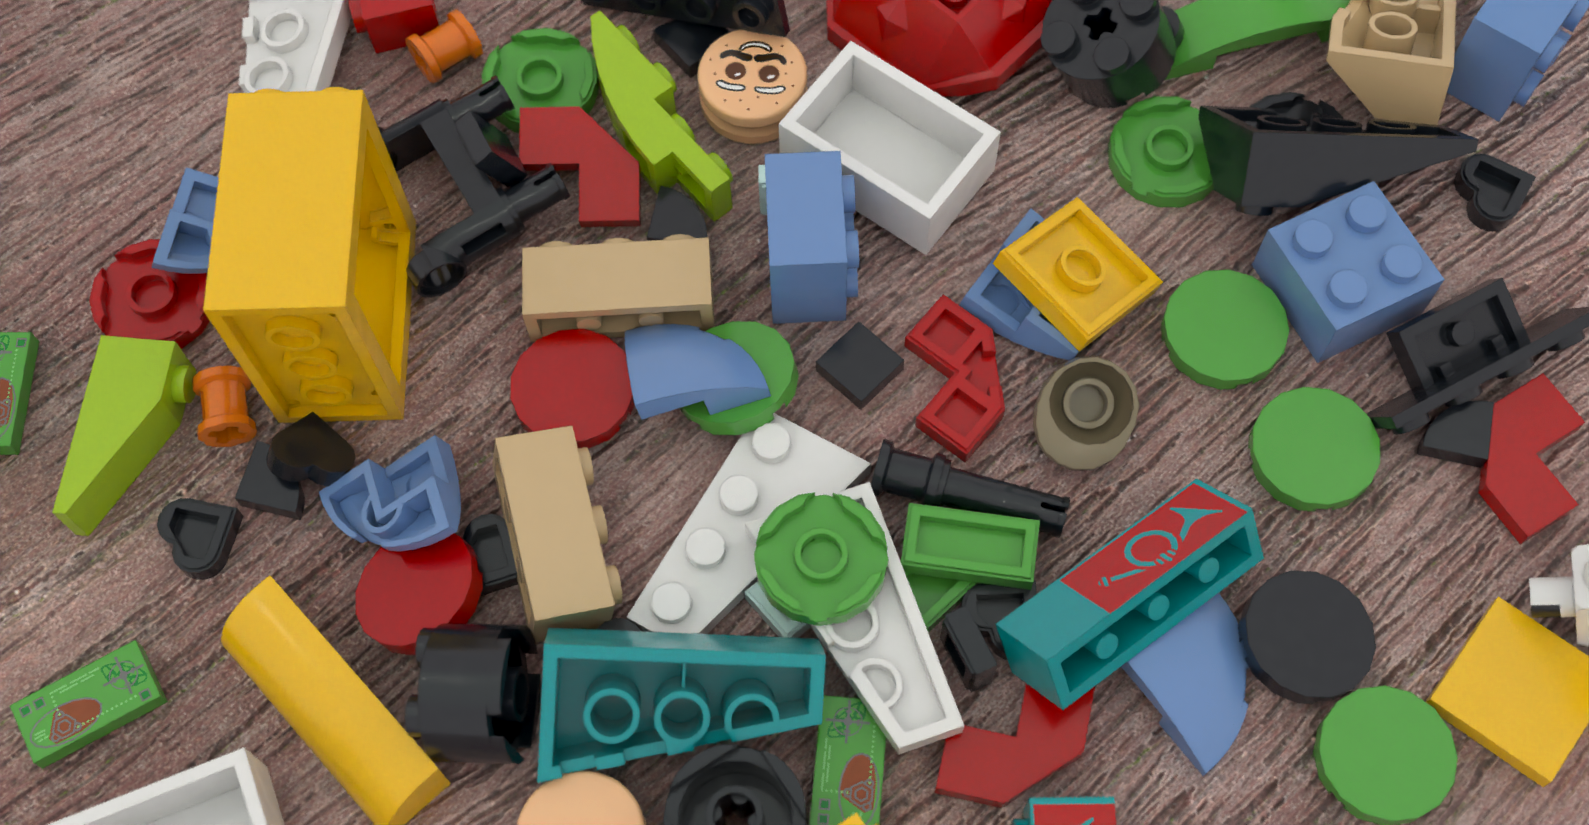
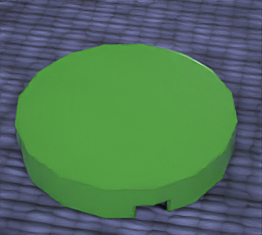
(543, 71)
(1160, 153)
(1224, 329)
(777, 365)
(1314, 449)
(809, 573)
(1385, 755)

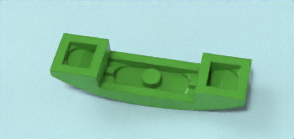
(1234, 25)

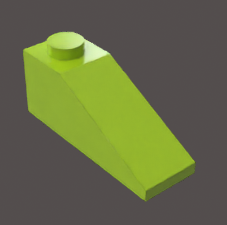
(124, 421)

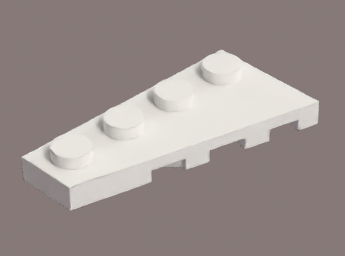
(293, 44)
(713, 554)
(890, 654)

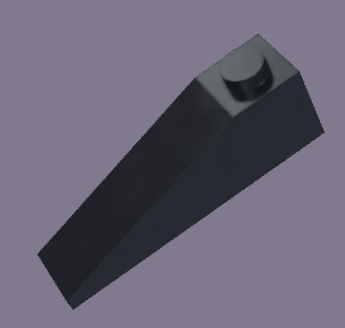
(1286, 163)

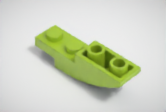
(646, 121)

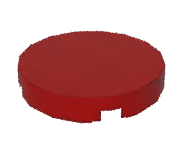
(147, 301)
(574, 382)
(417, 591)

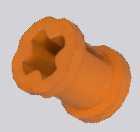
(444, 46)
(224, 406)

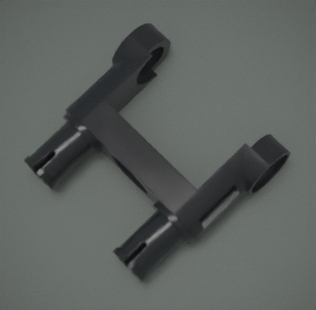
(496, 212)

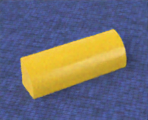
(330, 707)

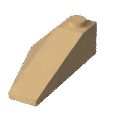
(1395, 55)

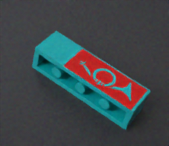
(1130, 592)

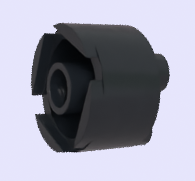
(1109, 47)
(475, 693)
(738, 781)

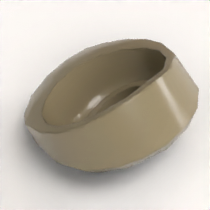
(1085, 413)

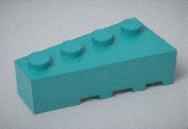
(666, 692)

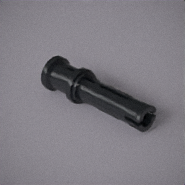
(936, 483)

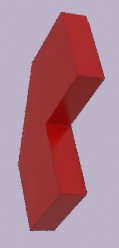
(576, 142)
(972, 397)
(1514, 477)
(1002, 767)

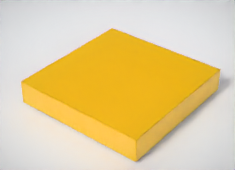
(1077, 273)
(1517, 692)

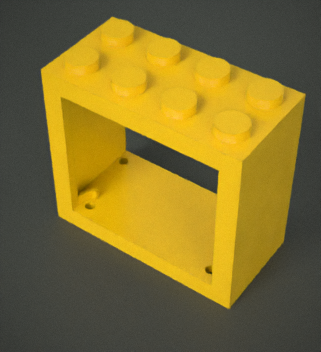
(312, 255)

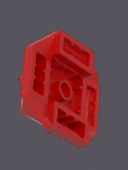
(943, 43)

